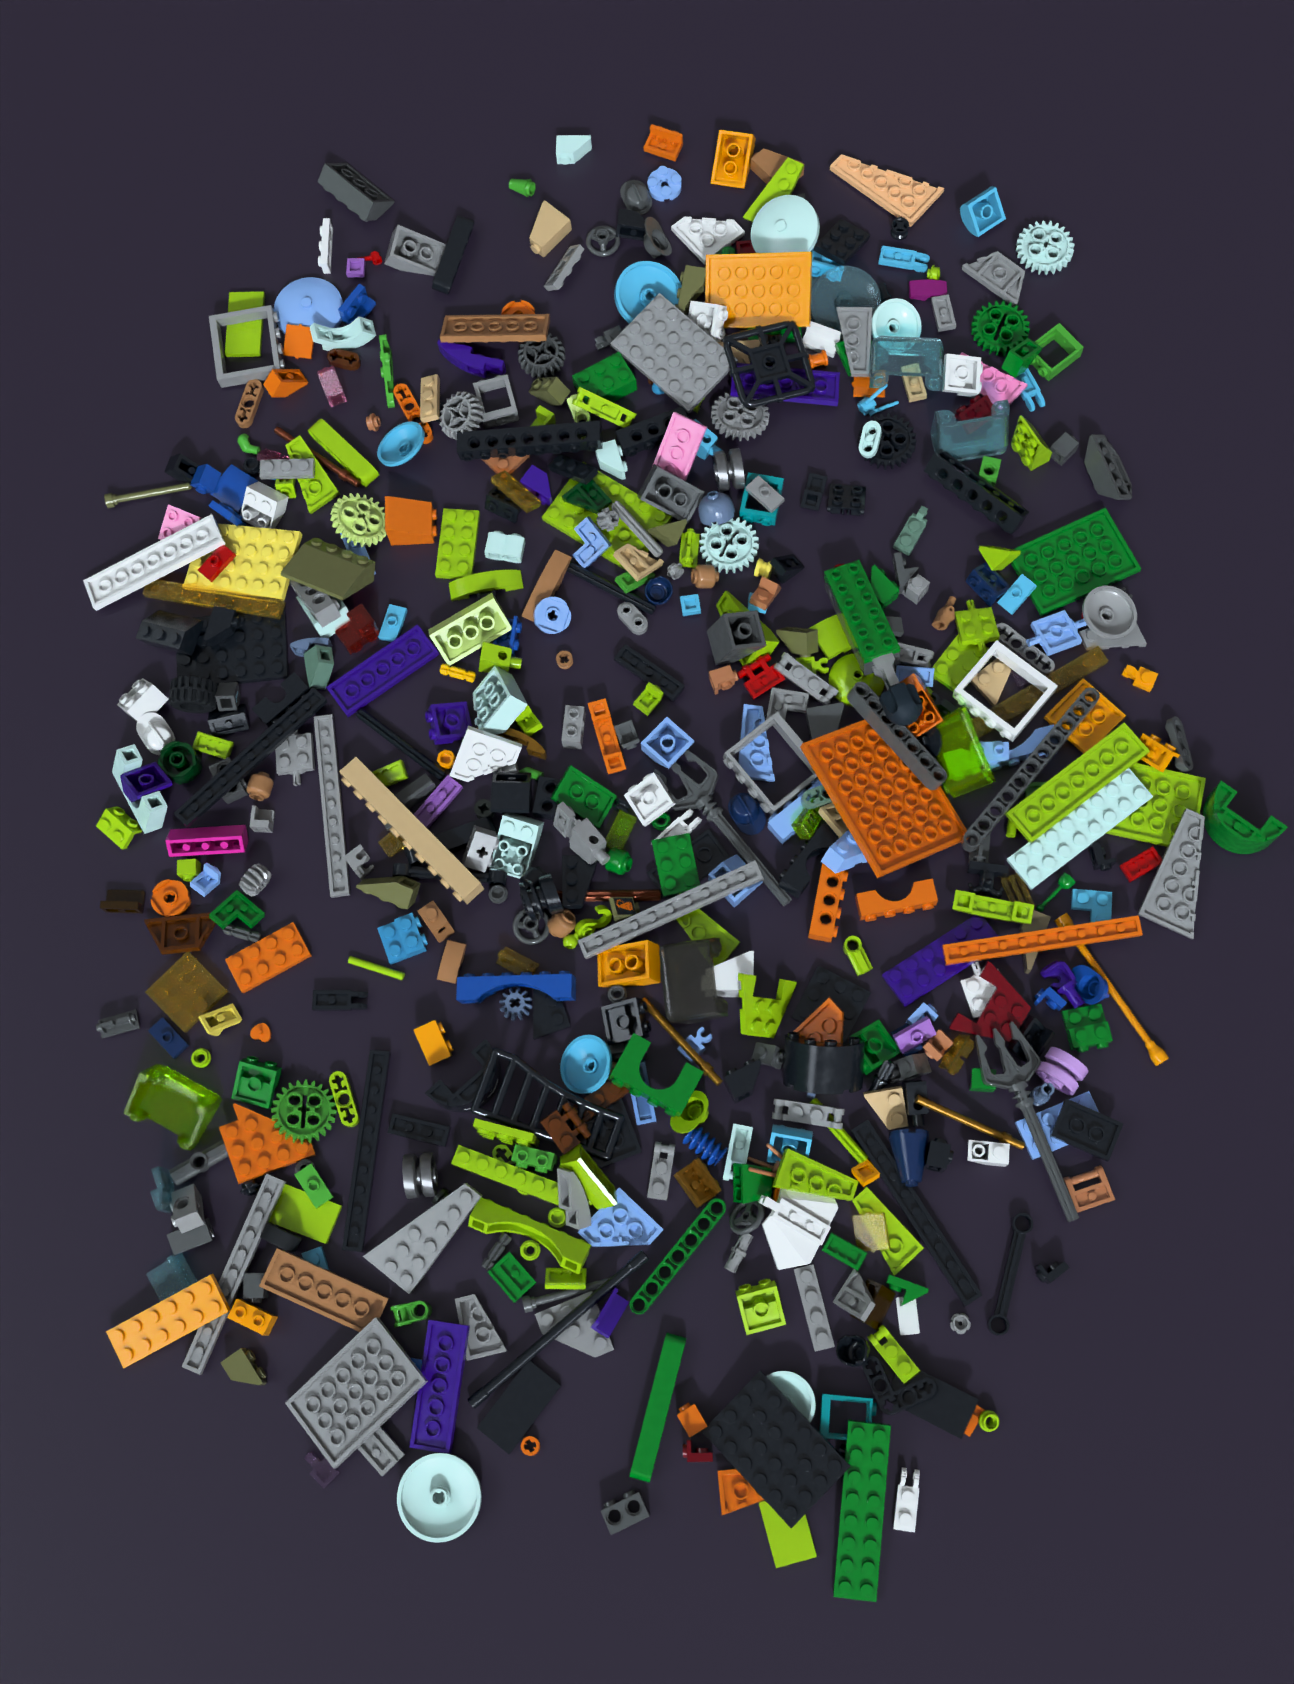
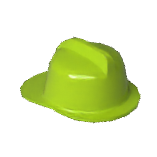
(693, 1114)

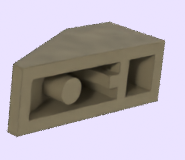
(1039, 922)

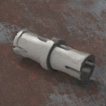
(738, 1252)

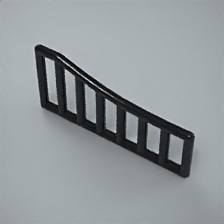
(547, 1087)

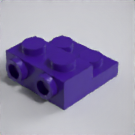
(448, 721)

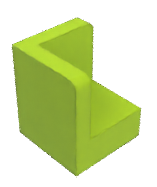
(544, 417)

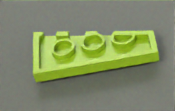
(315, 490)
(701, 926)
(902, 1243)

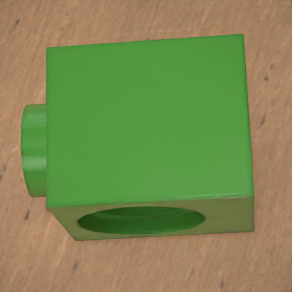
(990, 465)

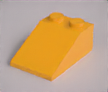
(732, 159)
(629, 965)

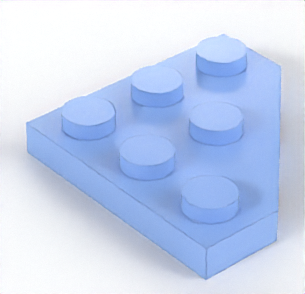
(621, 1225)

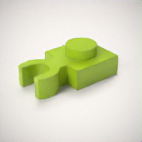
(812, 665)

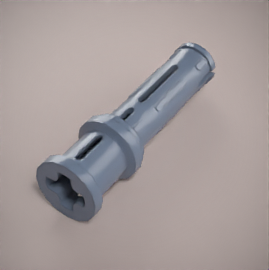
(1043, 1094)

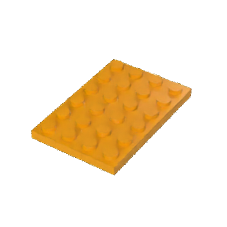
(761, 287)

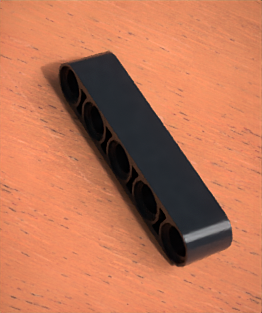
(453, 254)
(454, 839)

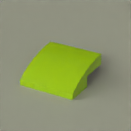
(831, 637)

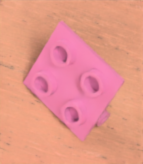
(176, 520)

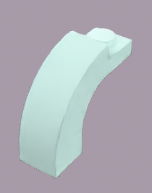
(346, 337)

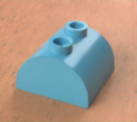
(982, 212)
(791, 1138)

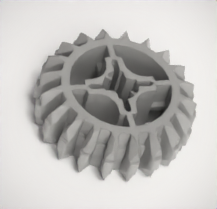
(465, 405)

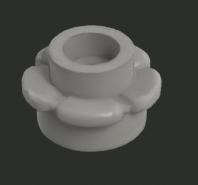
(675, 571)
(966, 1324)

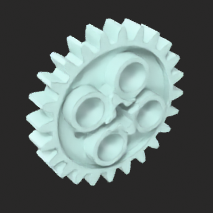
(1044, 247)
(743, 552)

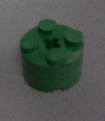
(185, 770)

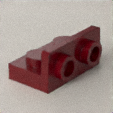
(977, 408)
(701, 1454)

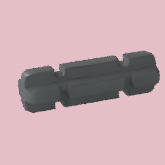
(242, 933)
(496, 1251)

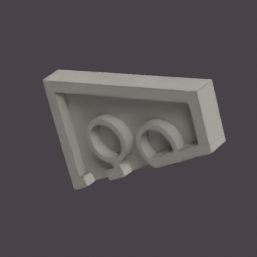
(1091, 640)
(482, 1337)

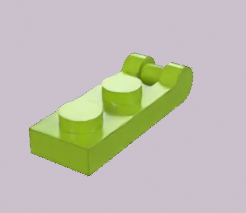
(894, 1355)

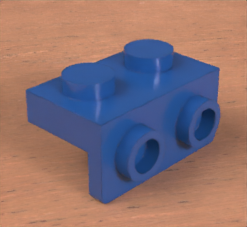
(510, 638)

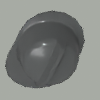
(636, 196)
(655, 239)

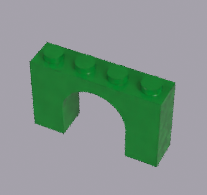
(627, 1074)

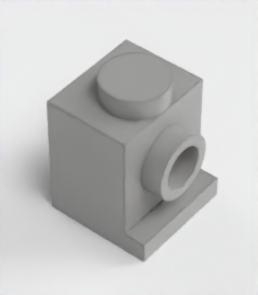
(916, 588)

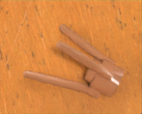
(774, 1168)

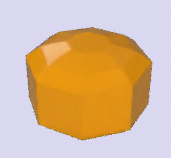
(446, 759)

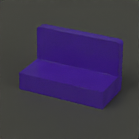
(610, 1314)

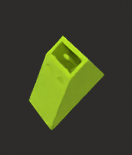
(1030, 445)

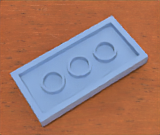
(1047, 1121)

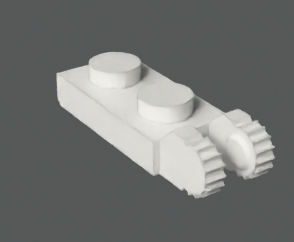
(679, 826)
(906, 1502)

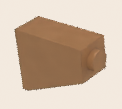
(767, 163)

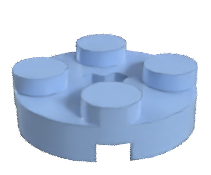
(662, 175)
(546, 606)

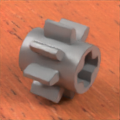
(607, 519)

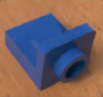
(1054, 1000)

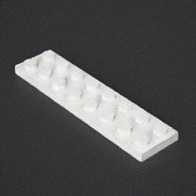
(154, 562)

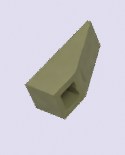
(396, 890)

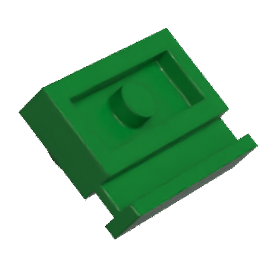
(512, 1277)

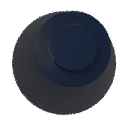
(909, 1154)

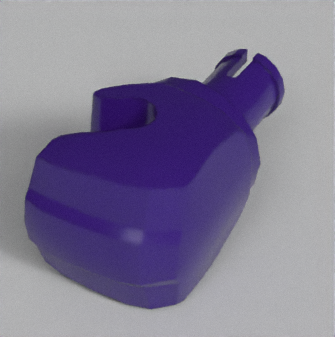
(1067, 981)

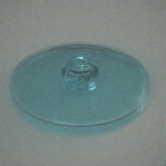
(842, 288)

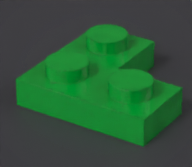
(236, 906)

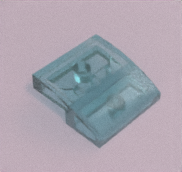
(165, 1185)

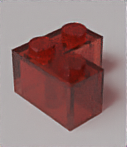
(358, 630)

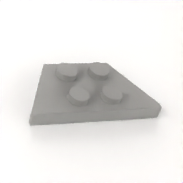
(998, 275)

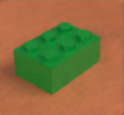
(608, 379)

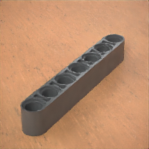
(897, 737)

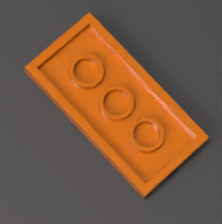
(268, 957)

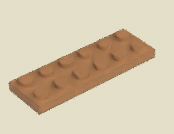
(495, 328)
(322, 1290)

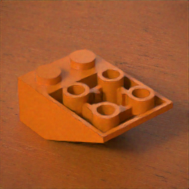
(930, 714)

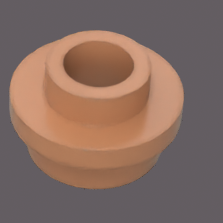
(373, 422)

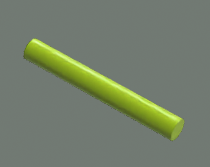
(376, 968)

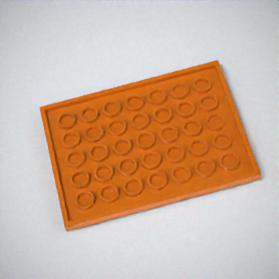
(882, 799)

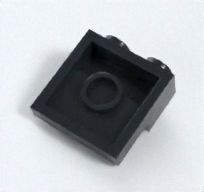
(624, 1019)

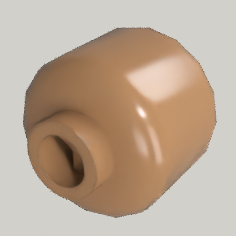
(704, 576)
(259, 786)
(561, 924)

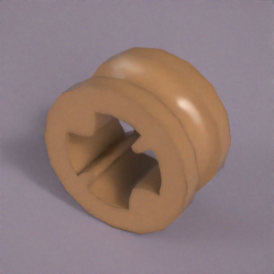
(564, 665)

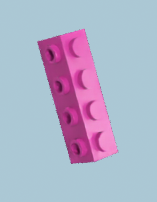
(207, 840)

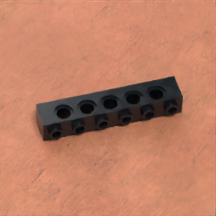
(971, 481)

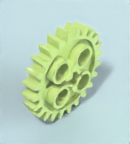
(359, 519)

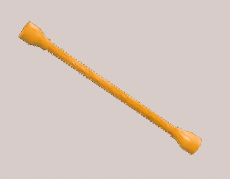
(1156, 1053)

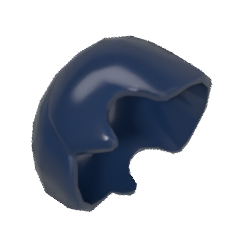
(658, 590)

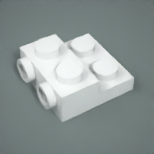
(709, 318)
(962, 375)
(649, 798)

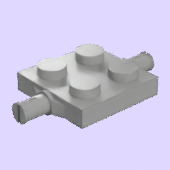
(295, 756)

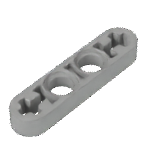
(1024, 649)

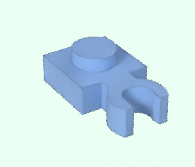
(696, 1043)

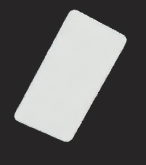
(907, 1317)

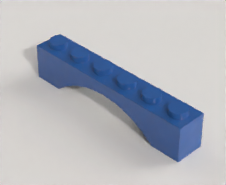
(478, 988)

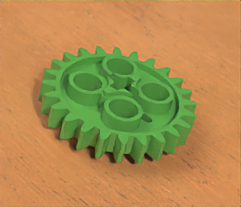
(284, 1111)

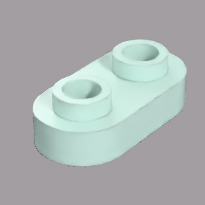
(870, 440)

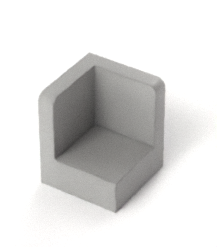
(262, 820)

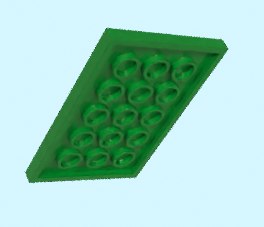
(1075, 561)

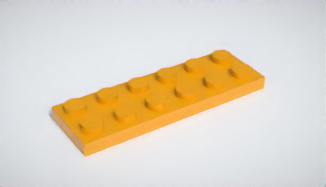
(168, 1320)

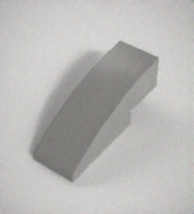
(573, 1199)

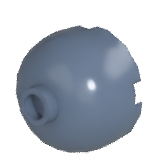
(716, 508)

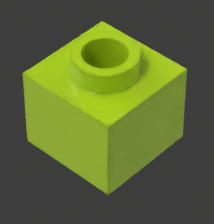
(188, 869)

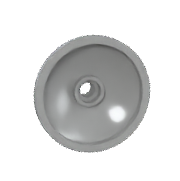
(1117, 609)

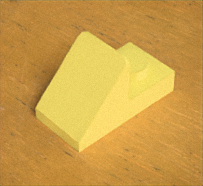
(220, 1019)

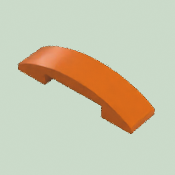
(606, 736)

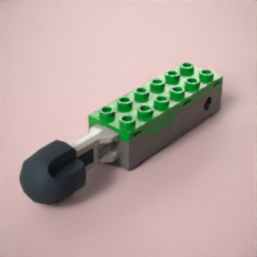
(871, 638)

